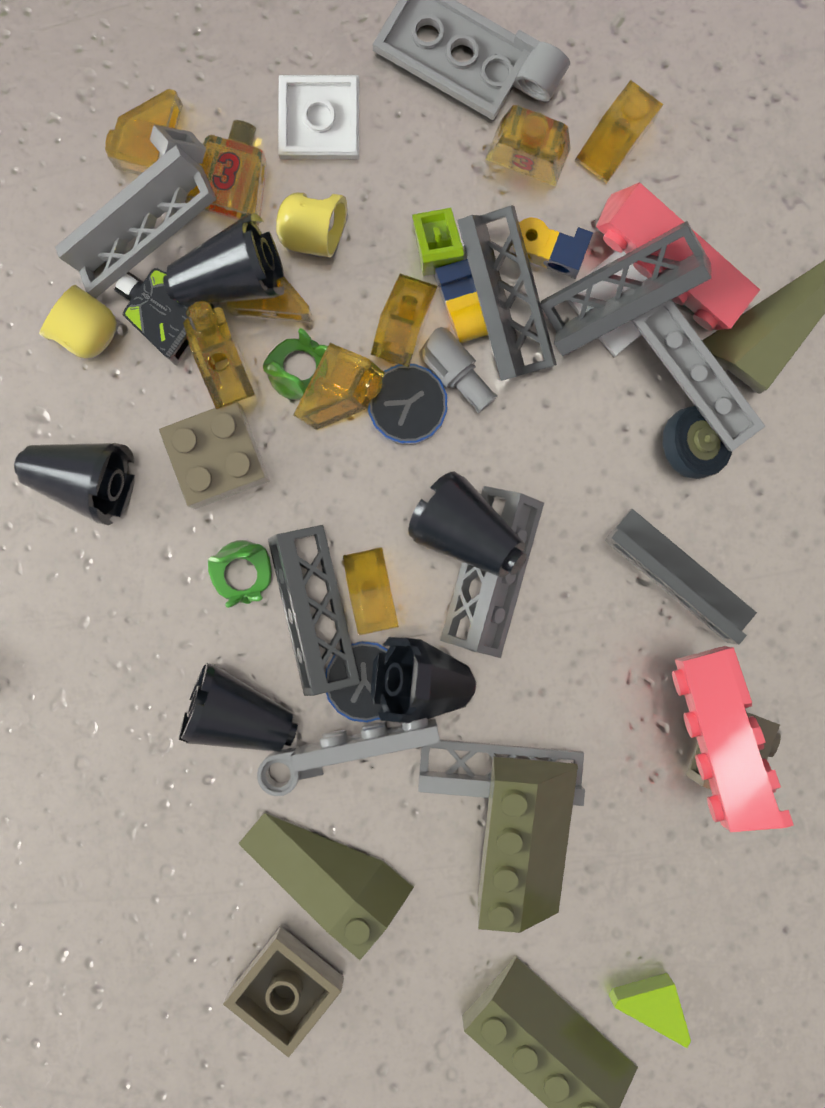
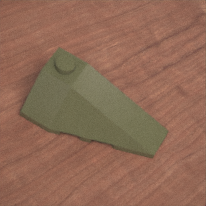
(338, 886)

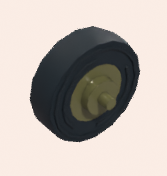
(693, 445)

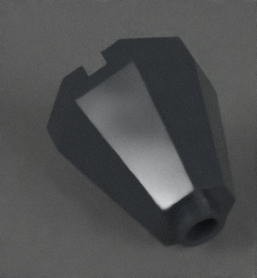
(418, 681)

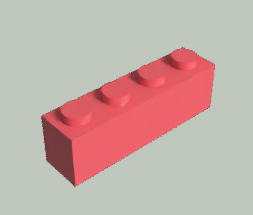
(637, 217)
(728, 742)

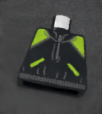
(155, 313)

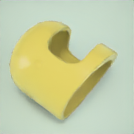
(305, 223)
(80, 323)

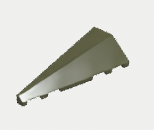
(771, 331)

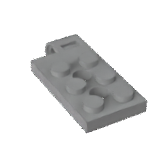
(498, 61)
(337, 748)

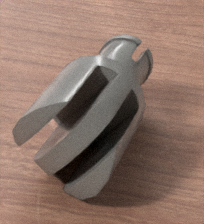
(456, 367)

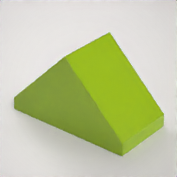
(437, 239)
(654, 1004)

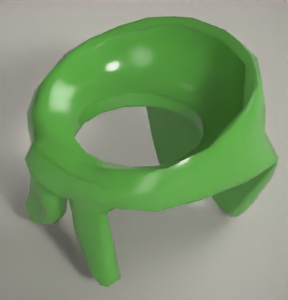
(283, 382)
(240, 550)

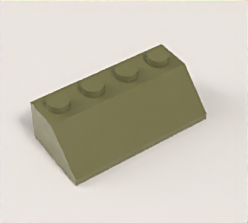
(525, 842)
(547, 1042)

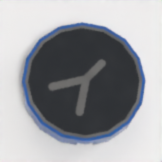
(409, 404)
(355, 701)

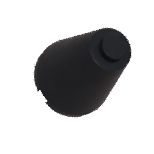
(228, 267)
(80, 476)
(466, 528)
(234, 715)

